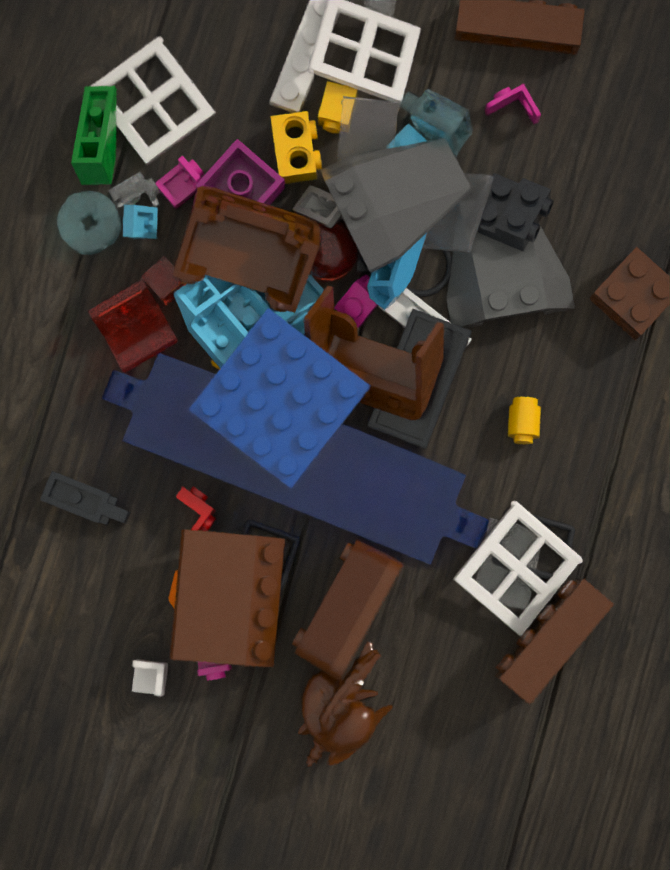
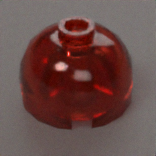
(335, 253)

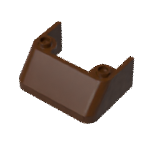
(398, 379)
(347, 608)

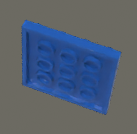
(279, 398)

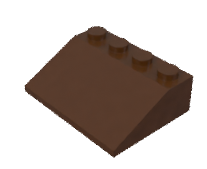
(227, 598)

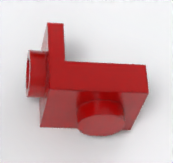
(196, 500)

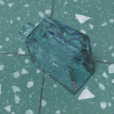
(439, 118)

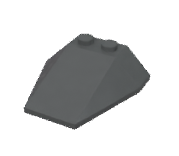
(395, 196)
(506, 282)

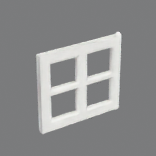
(364, 50)
(152, 100)
(517, 568)

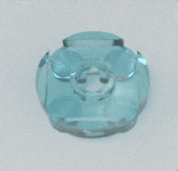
(99, 236)

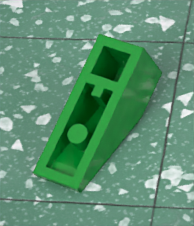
(96, 136)

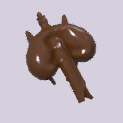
(335, 712)

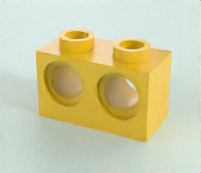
(289, 148)

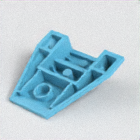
(224, 313)

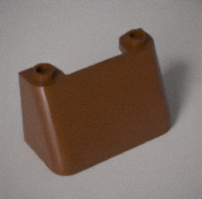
(248, 246)

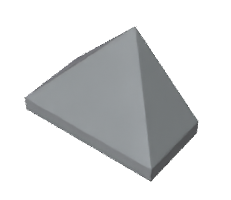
(319, 207)

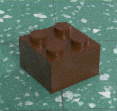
(634, 293)

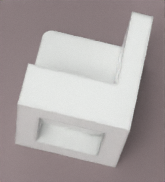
(150, 677)

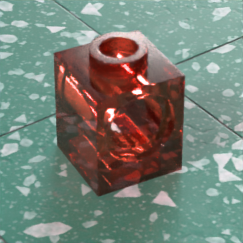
(161, 281)

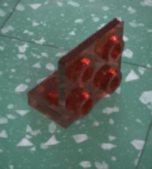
(133, 326)

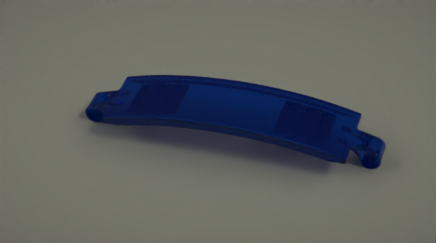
(350, 484)

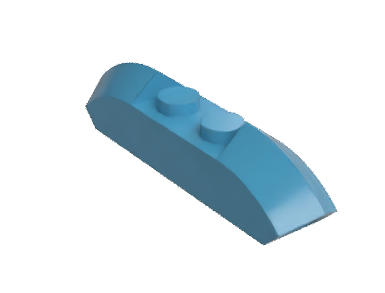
(391, 280)

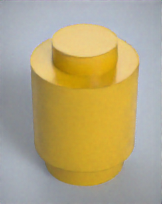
(524, 420)

